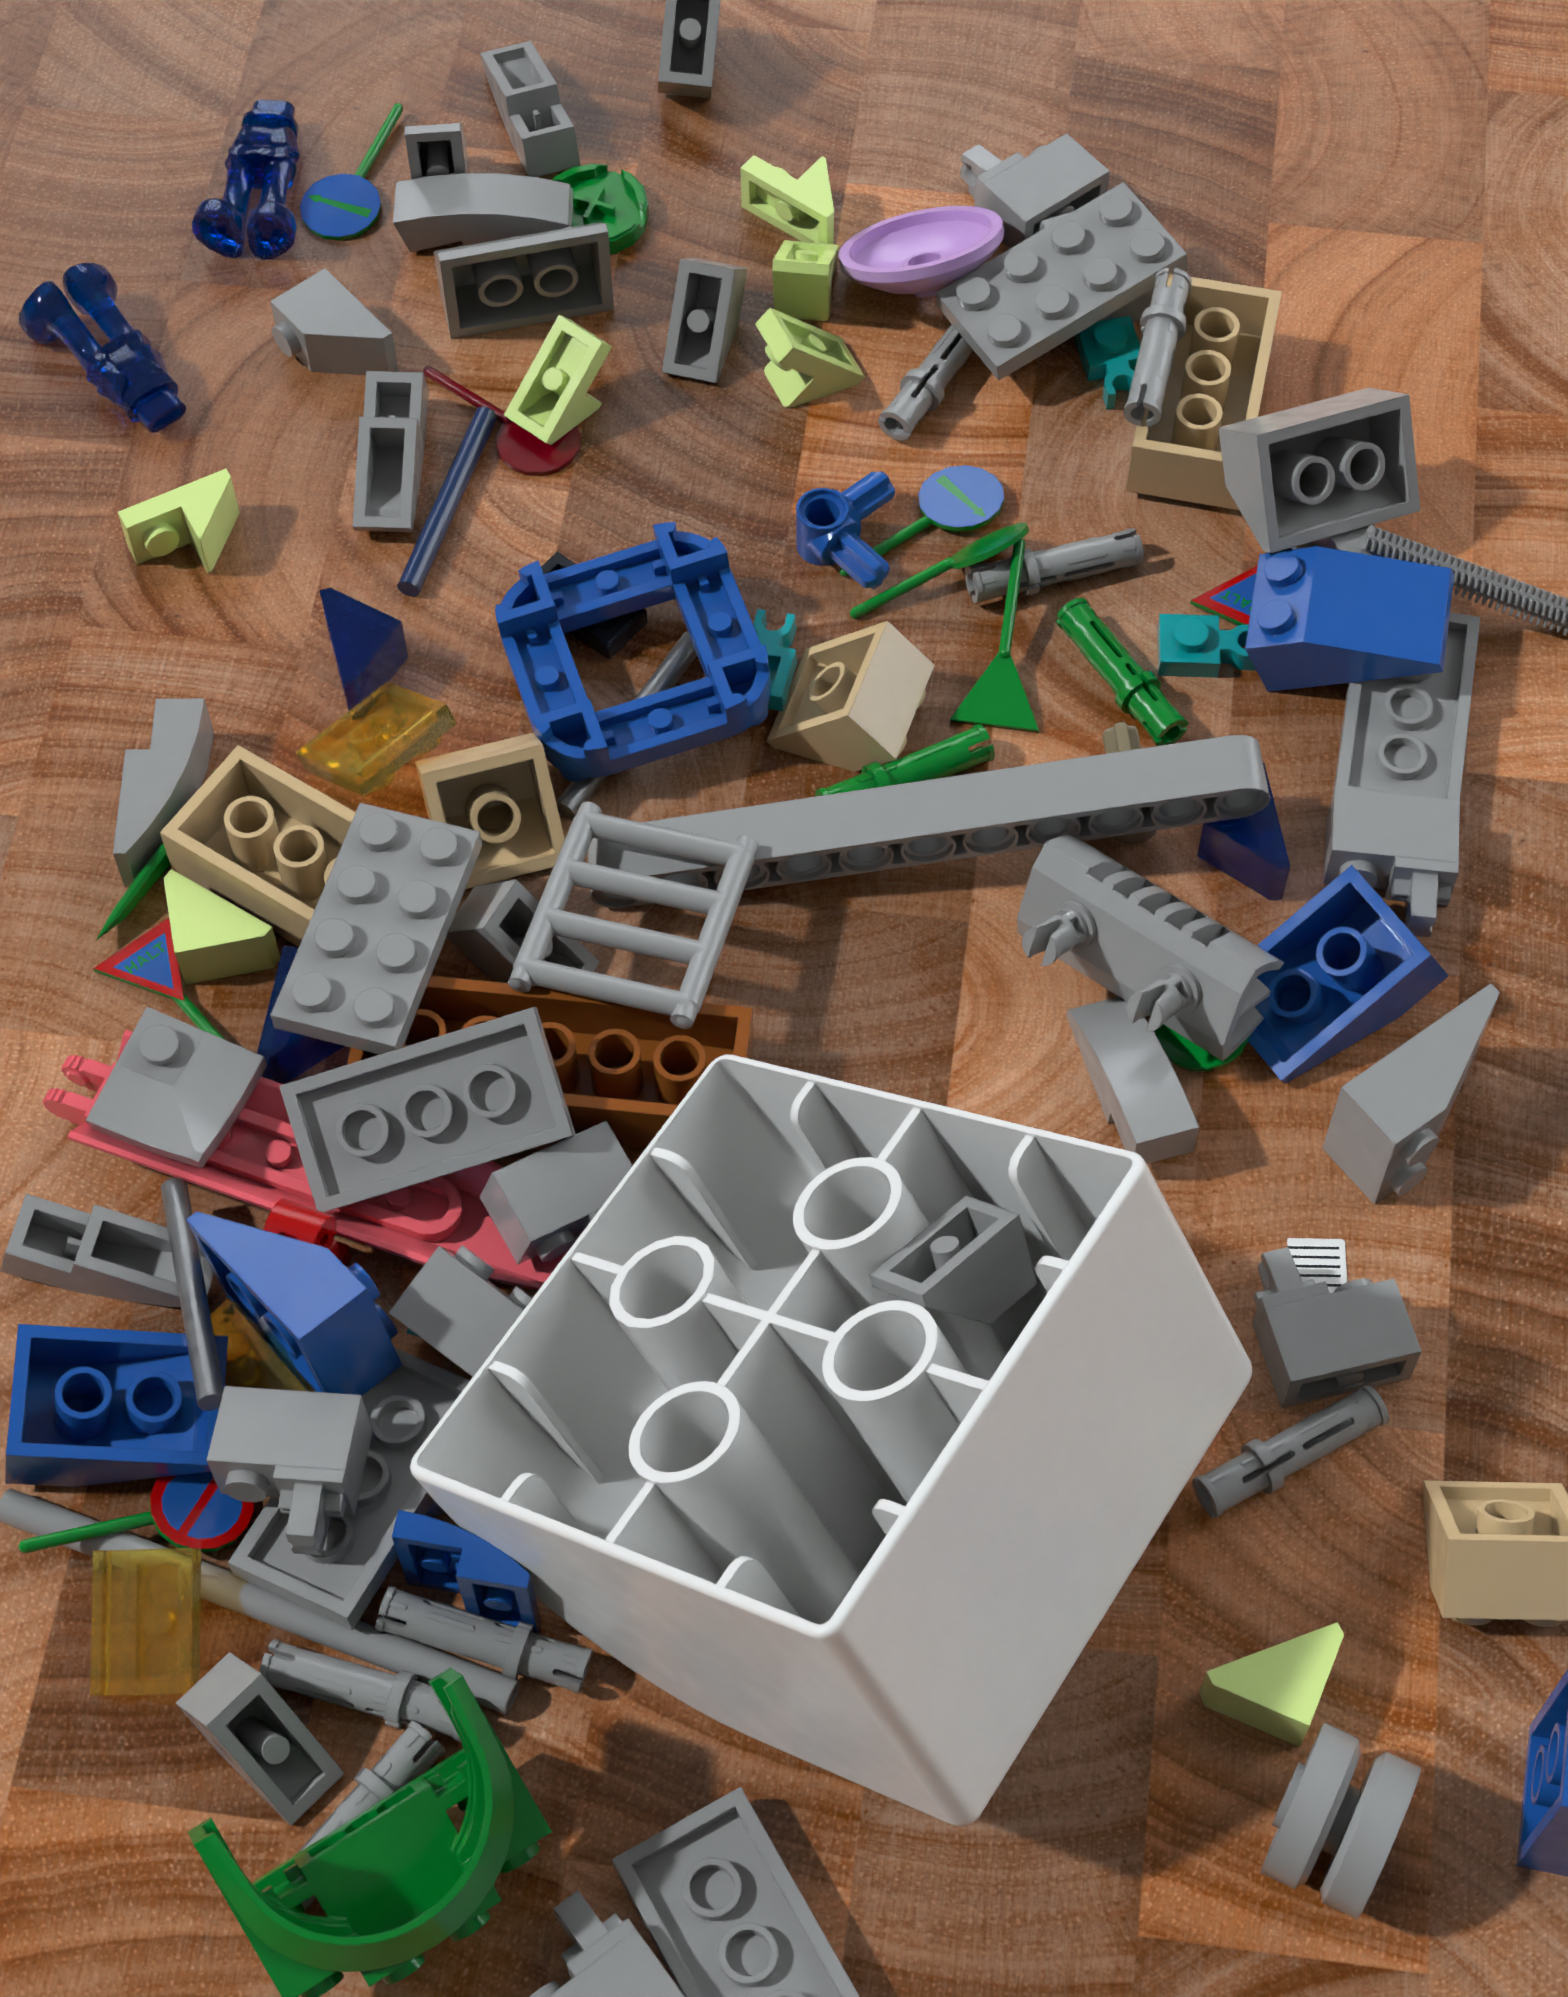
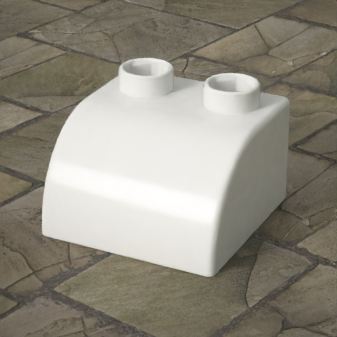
(819, 1493)

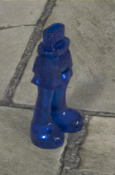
(263, 159)
(122, 369)

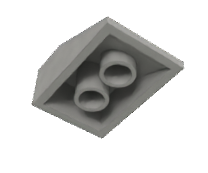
(1397, 1107)

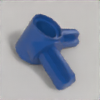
(831, 528)

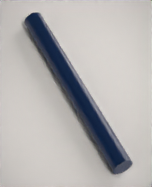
(447, 502)

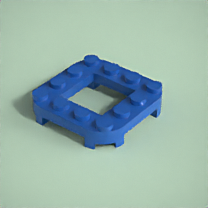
(654, 726)

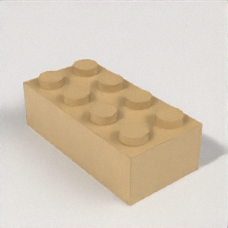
(1211, 384)
(259, 841)

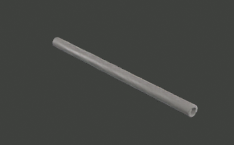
(238, 1595)

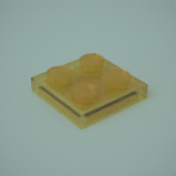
(377, 739)

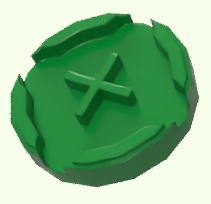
(608, 199)

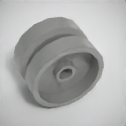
(1345, 1821)

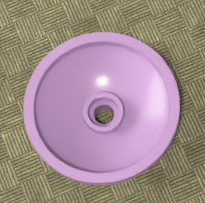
(922, 249)

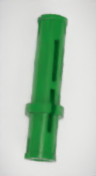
(1135, 689)
(925, 764)

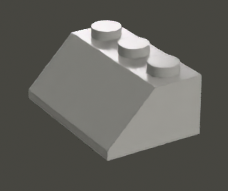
(525, 279)
(1322, 467)

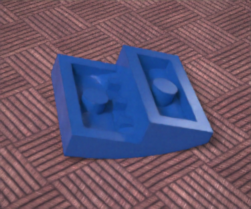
(460, 1562)

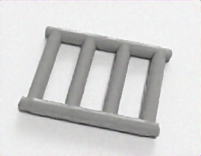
(699, 954)

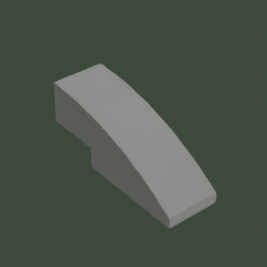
(531, 109)
(478, 208)
(390, 451)
(160, 780)
(1134, 1081)
(95, 1253)

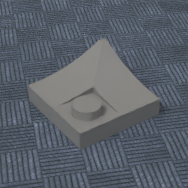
(175, 1089)

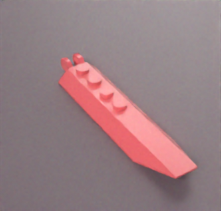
(263, 1164)

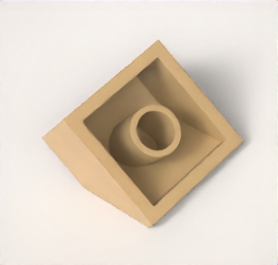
(853, 699)
(503, 795)
(1498, 1550)

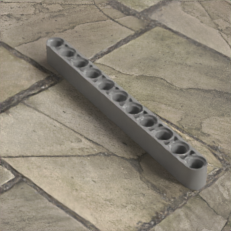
(965, 815)

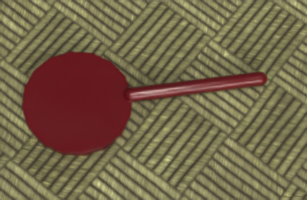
(515, 445)

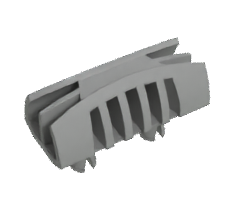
(1143, 946)

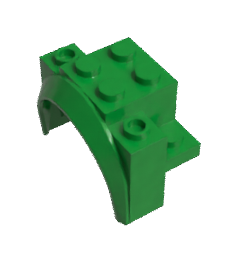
(393, 1873)

